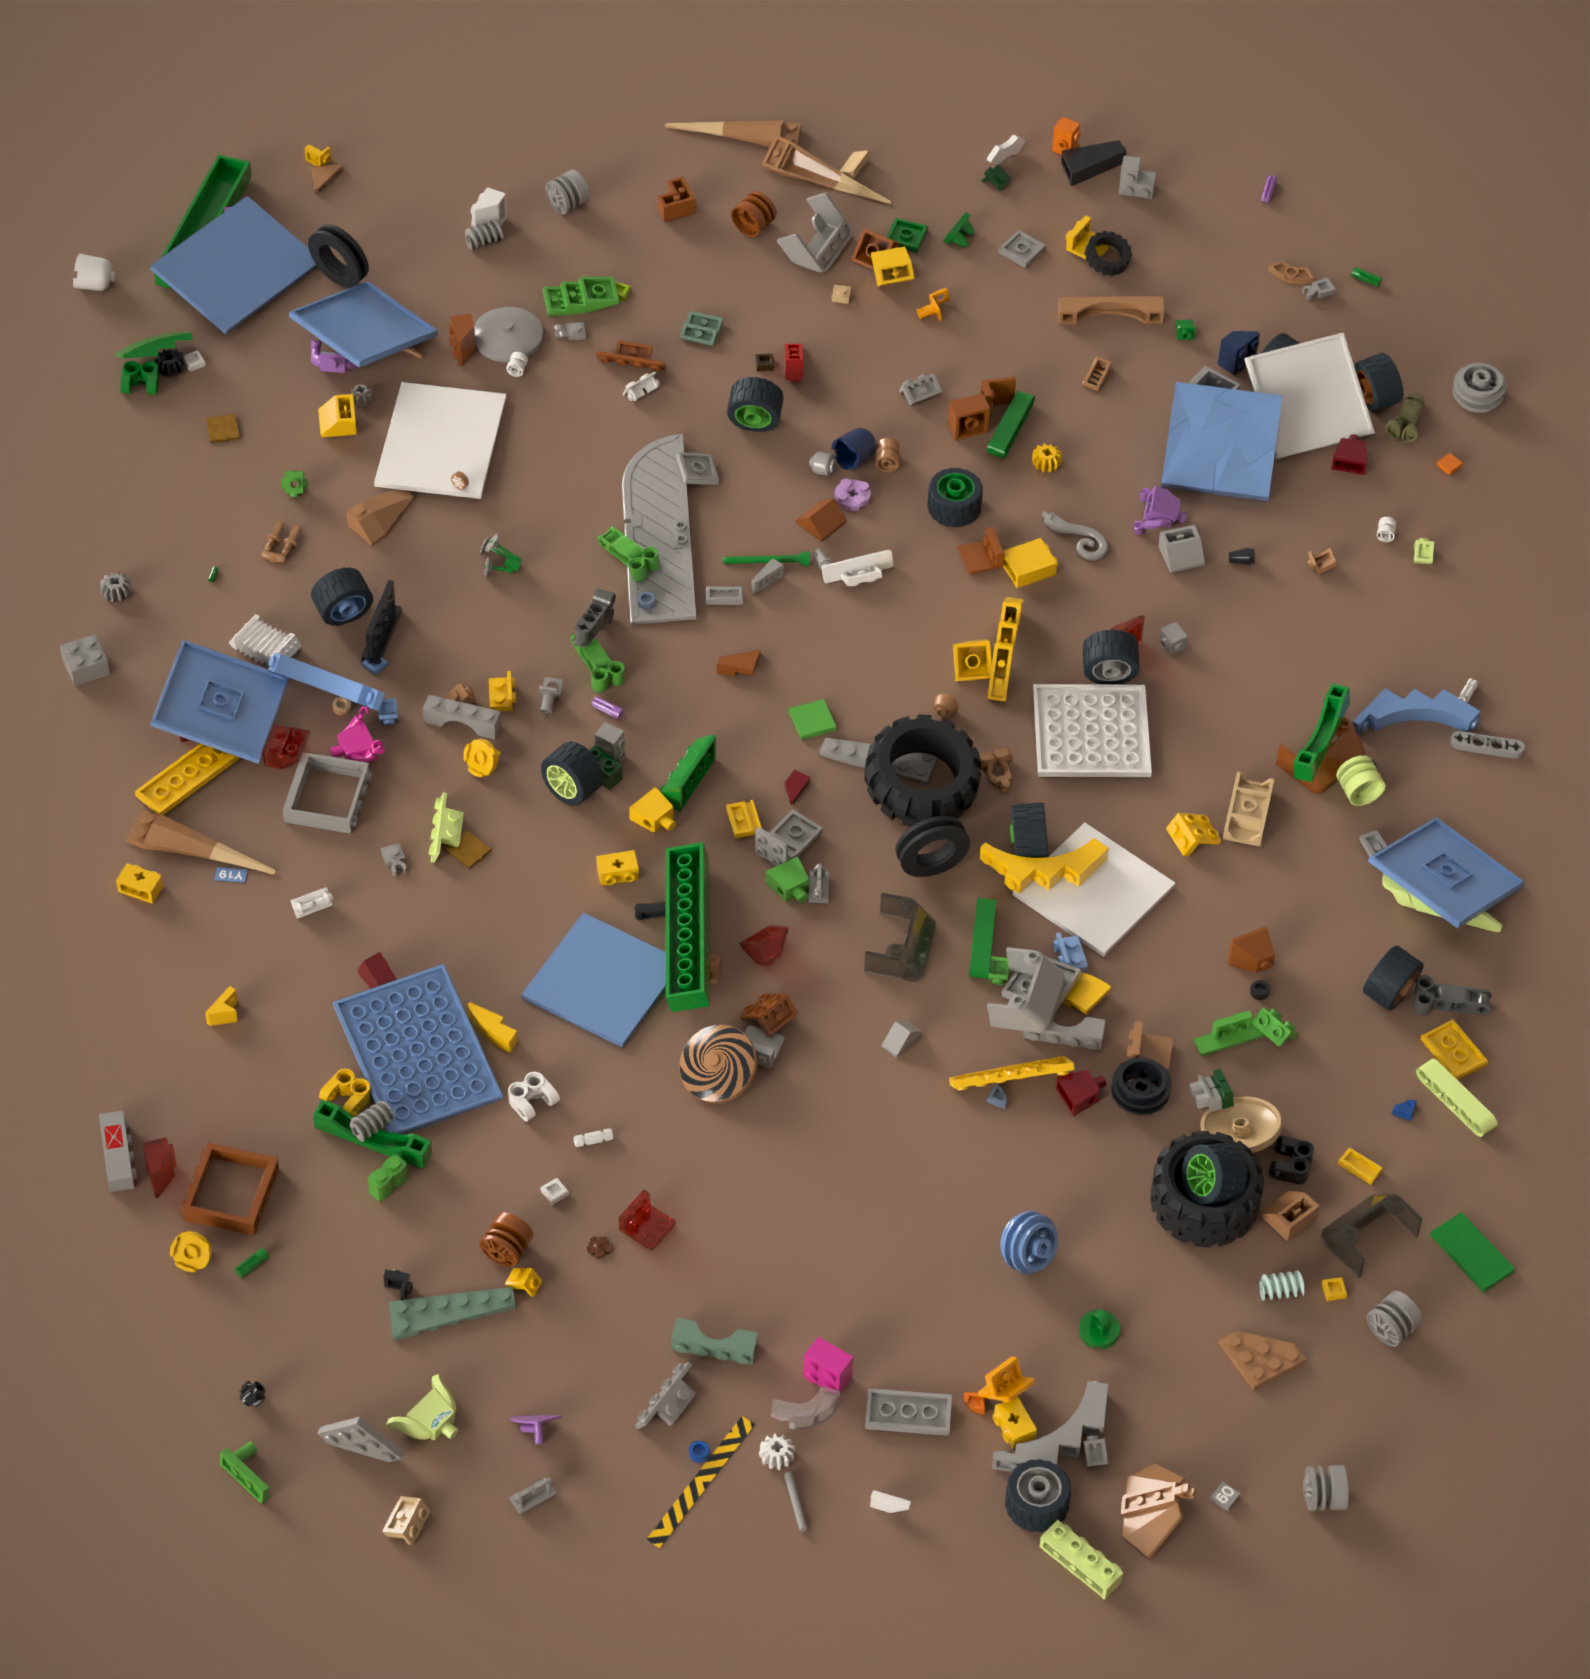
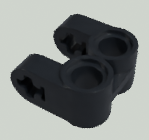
(1289, 1171)

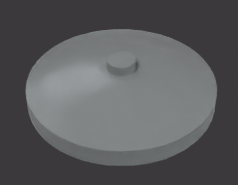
(506, 332)

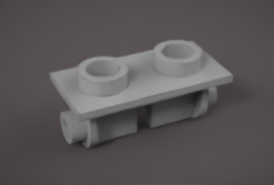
(818, 885)
(533, 1495)

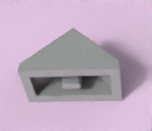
(900, 1037)

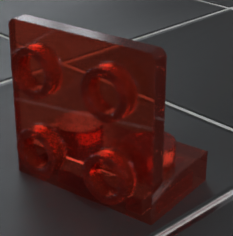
(645, 1222)

